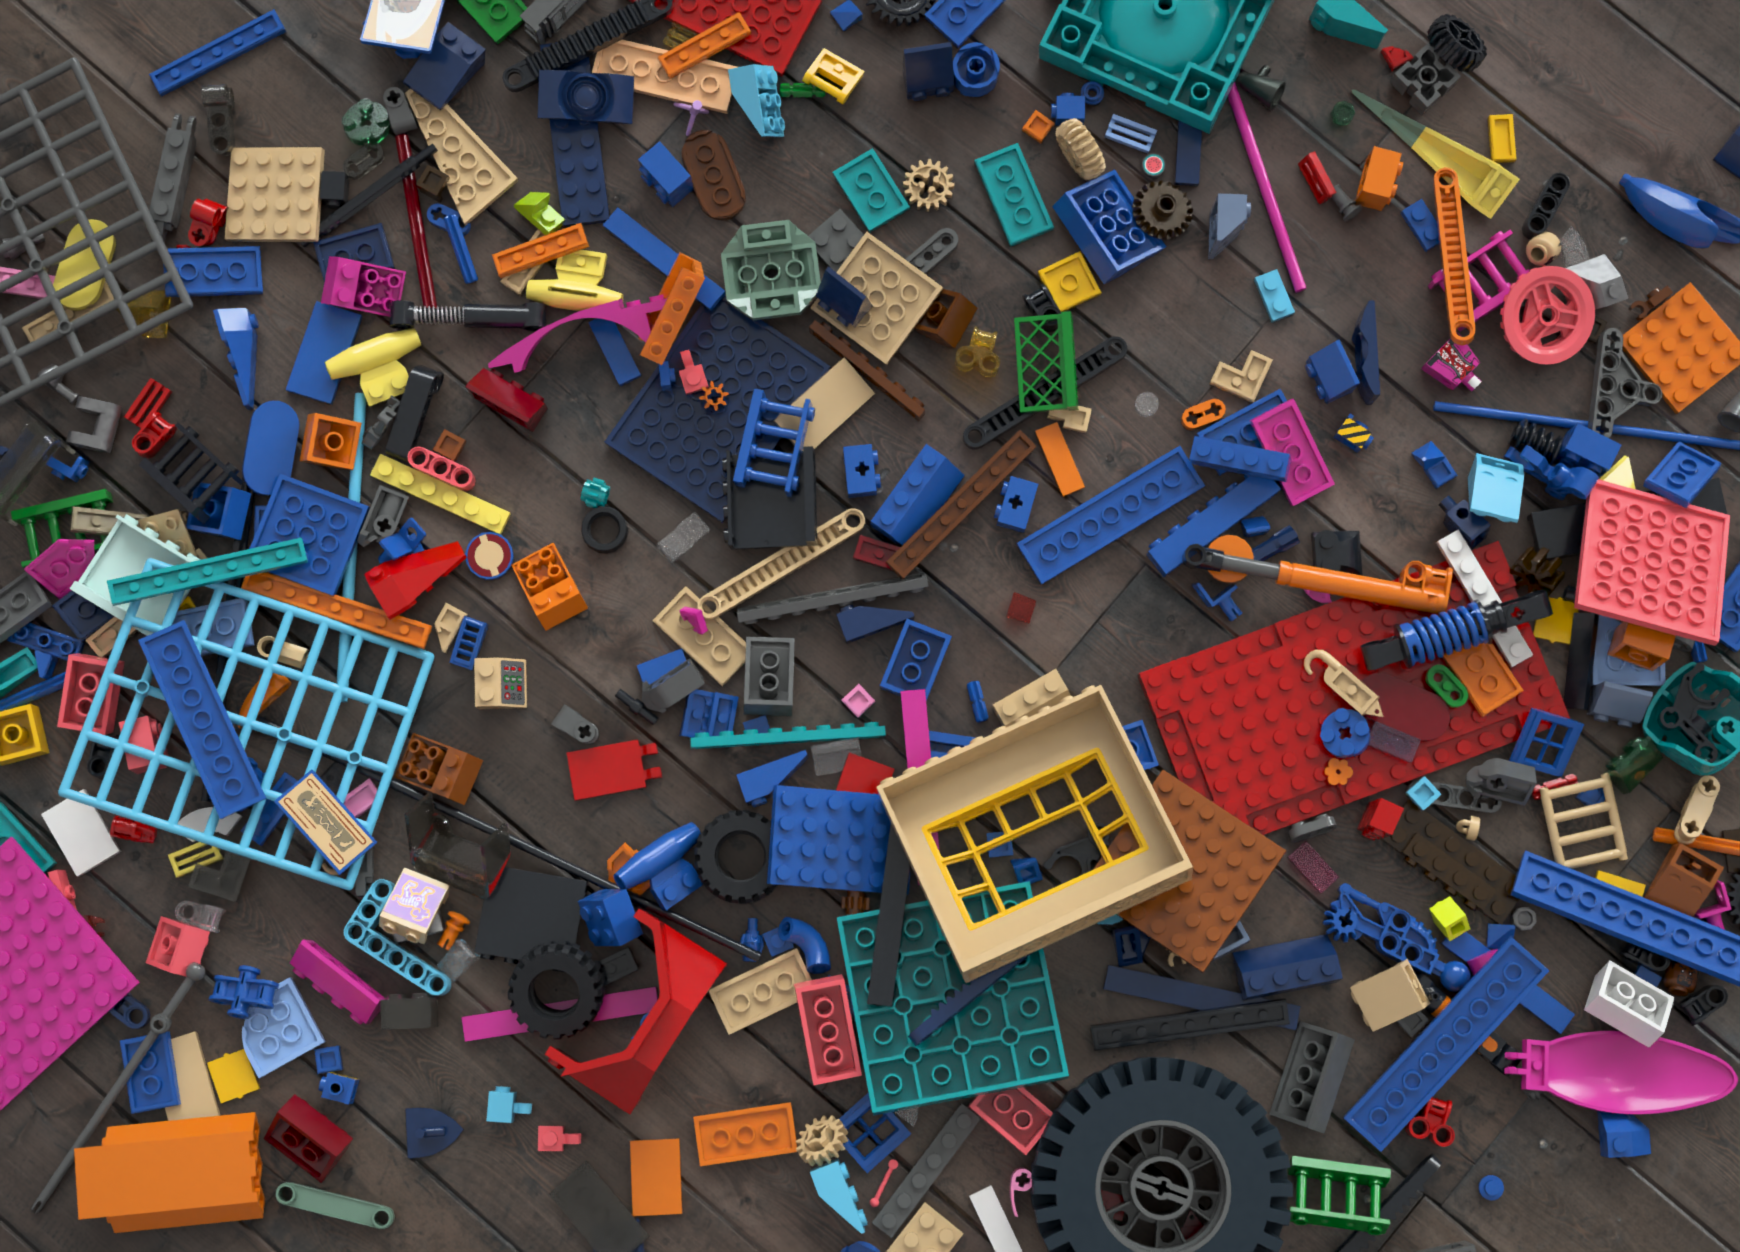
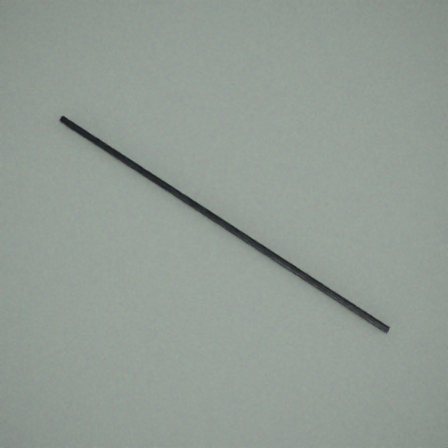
(552, 859)

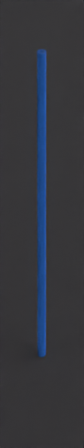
(1569, 423)

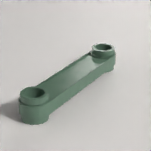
(335, 1205)

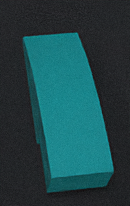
(16, 670)

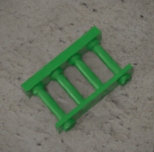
(51, 511)
(1351, 1175)

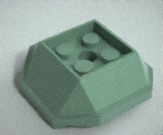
(767, 247)

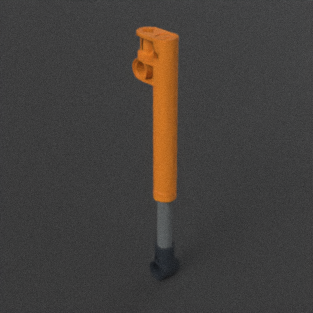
(1425, 594)

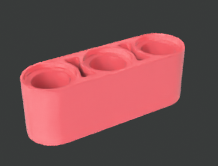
(431, 463)

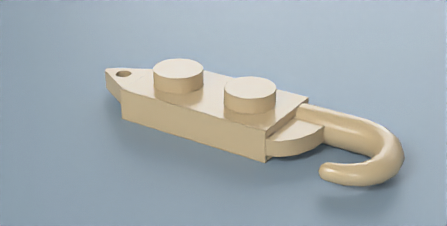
(1346, 684)

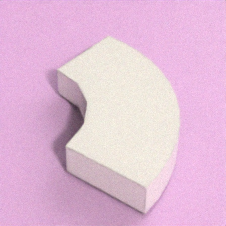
(198, 820)

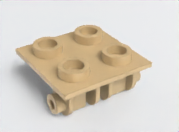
(171, 527)

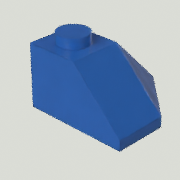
(1622, 1135)

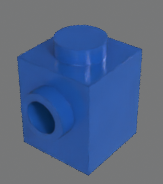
(1068, 107)

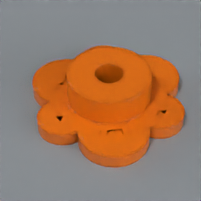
(1345, 771)

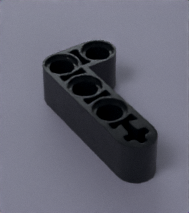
(412, 410)

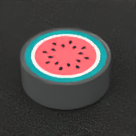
(1153, 165)

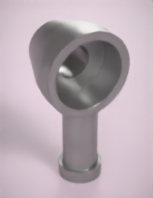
(56, 385)

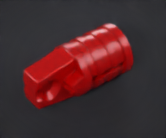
(132, 830)

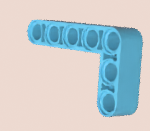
(389, 947)

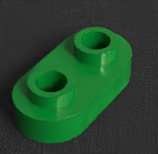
(1446, 685)

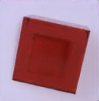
(1021, 608)

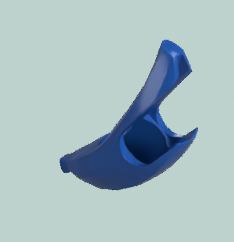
(1680, 214)

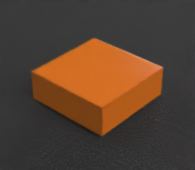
(1038, 126)

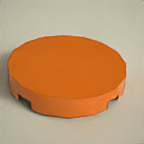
(1232, 546)

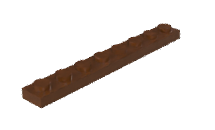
(961, 504)

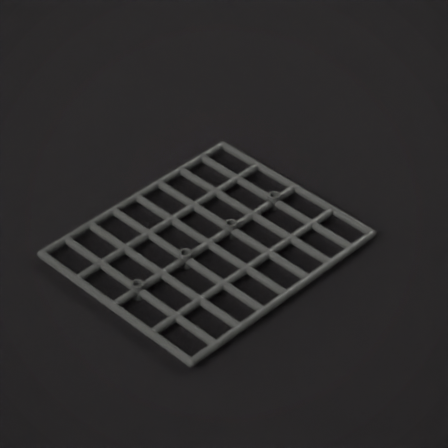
(42, 267)

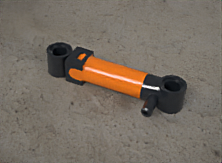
(1491, 1050)

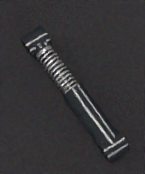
(528, 316)

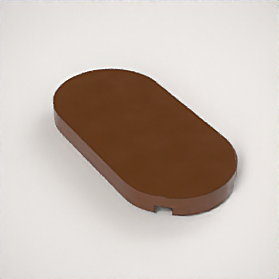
(713, 175)

